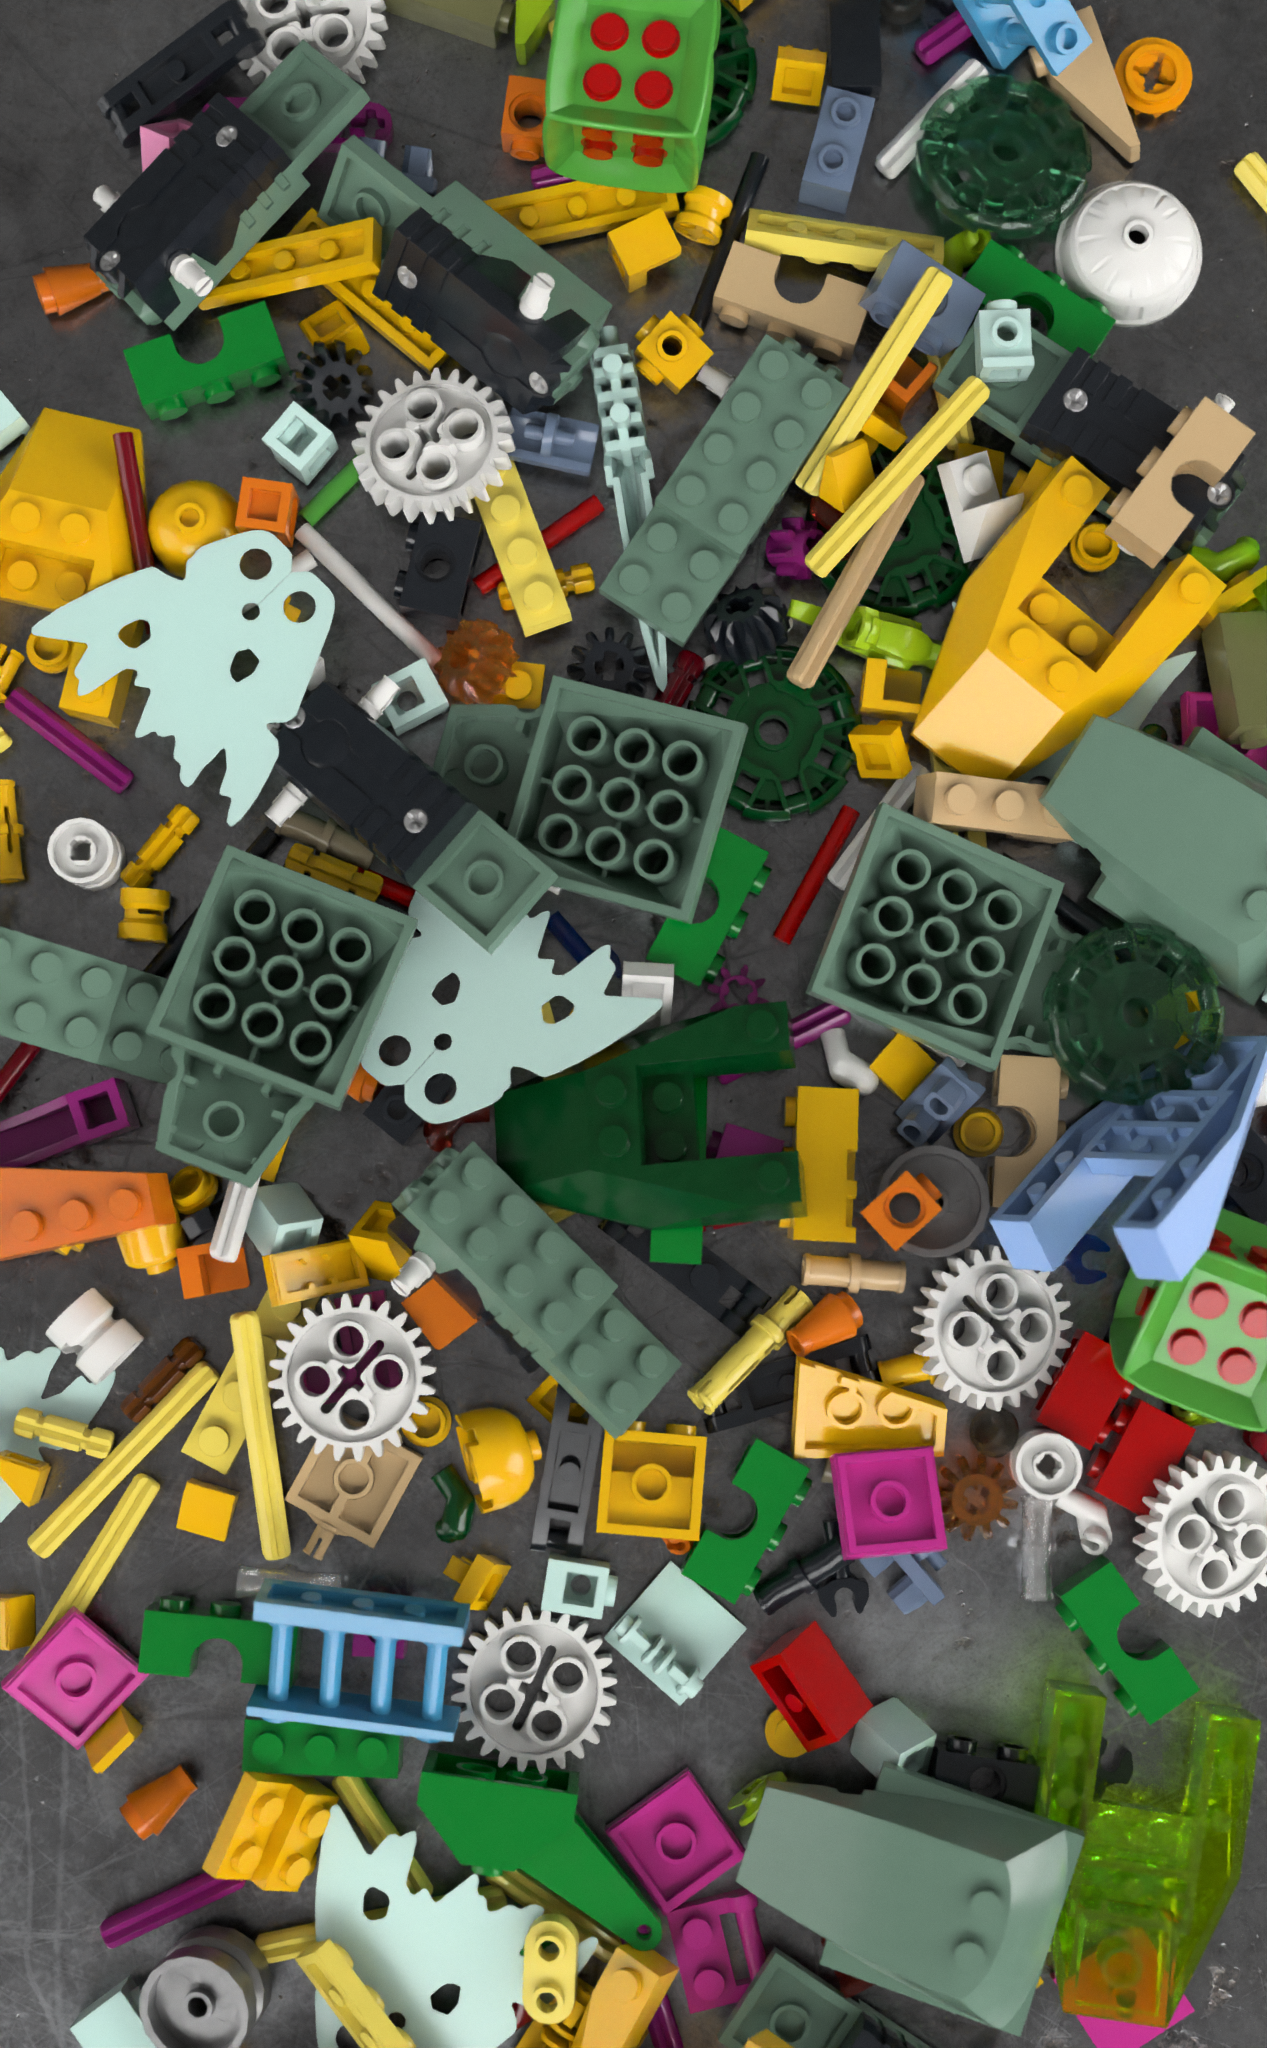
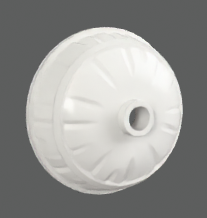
(1130, 279)

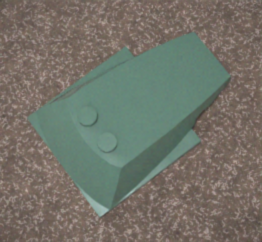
(601, 788)
(1174, 840)
(945, 943)
(268, 1011)
(918, 1887)

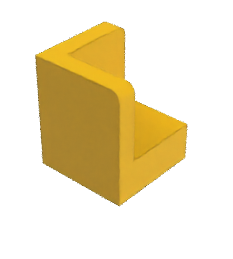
(641, 247)
(889, 692)
(375, 1246)

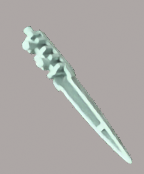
(626, 457)

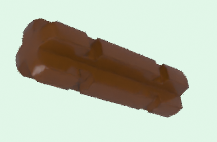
(162, 1379)

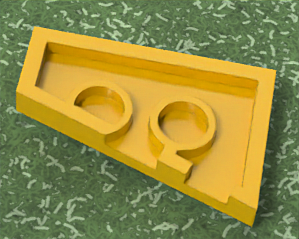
(857, 1414)

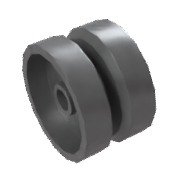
(963, 1197)
(206, 1991)

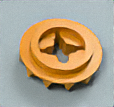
(1174, 73)

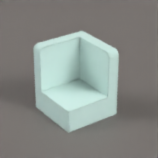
(283, 1219)
(892, 1735)

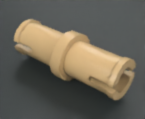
(853, 1273)

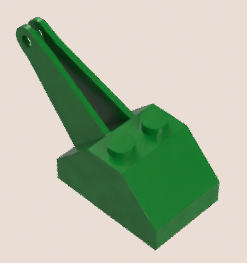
(531, 1823)

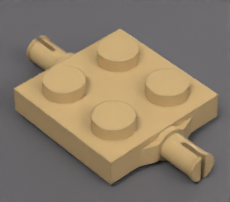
(352, 1495)

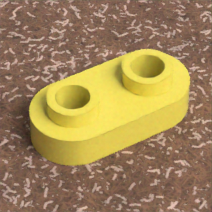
(550, 1971)

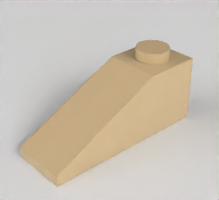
(1094, 91)

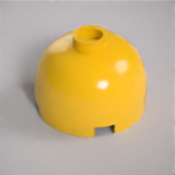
(189, 518)
(497, 1455)

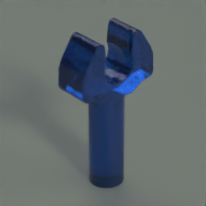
(575, 943)
(1074, 1264)

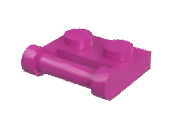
(704, 1951)

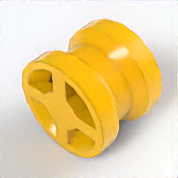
(703, 215)

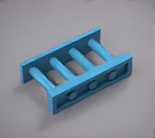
(1011, 26)
(362, 1612)

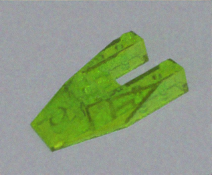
(1145, 1875)

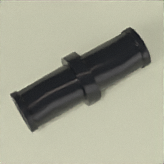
(801, 1576)

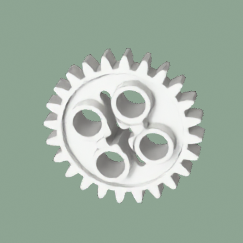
(326, 21)
(433, 446)
(964, 1361)
(388, 1406)
(1178, 1558)
(575, 1705)

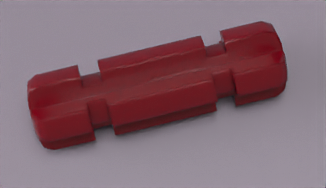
(687, 668)

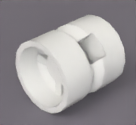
(86, 854)
(94, 1335)
(1044, 1463)

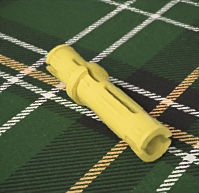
(743, 1357)

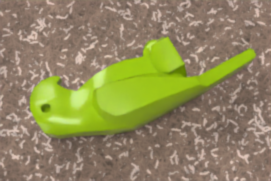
(879, 636)

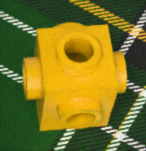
(671, 370)

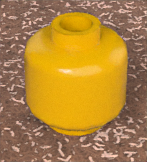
(153, 1247)

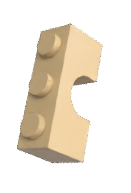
(749, 297)
(1202, 445)
(986, 805)
(1034, 1090)

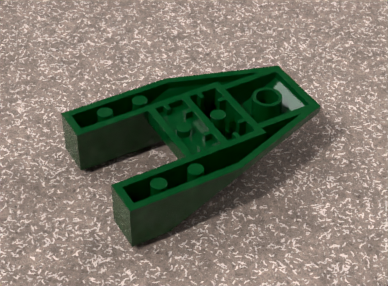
(624, 1132)

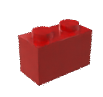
(1082, 1392)
(1136, 1454)
(811, 1686)

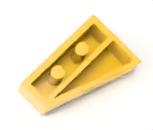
(827, 1142)

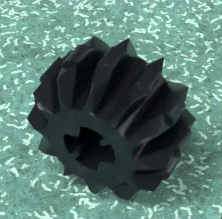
(347, 372)
(746, 624)
(600, 652)

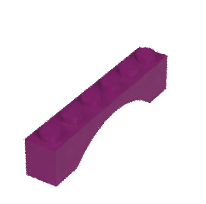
(67, 1124)

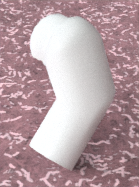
(845, 1066)
(1091, 1520)

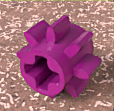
(789, 546)
(740, 982)

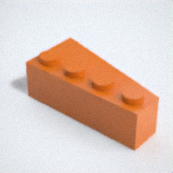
(76, 1206)

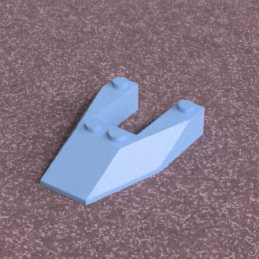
(1178, 1138)

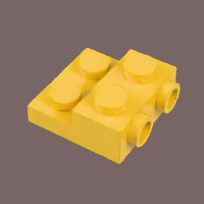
(652, 1483)
(271, 1831)

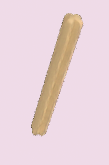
(850, 589)

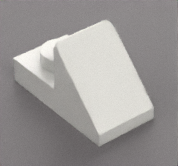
(975, 504)
(649, 981)

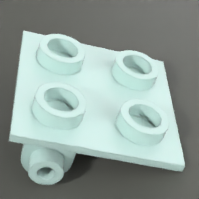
(675, 1633)

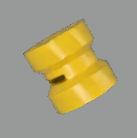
(143, 927)

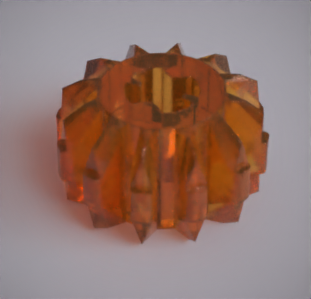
(476, 661)
(991, 1492)

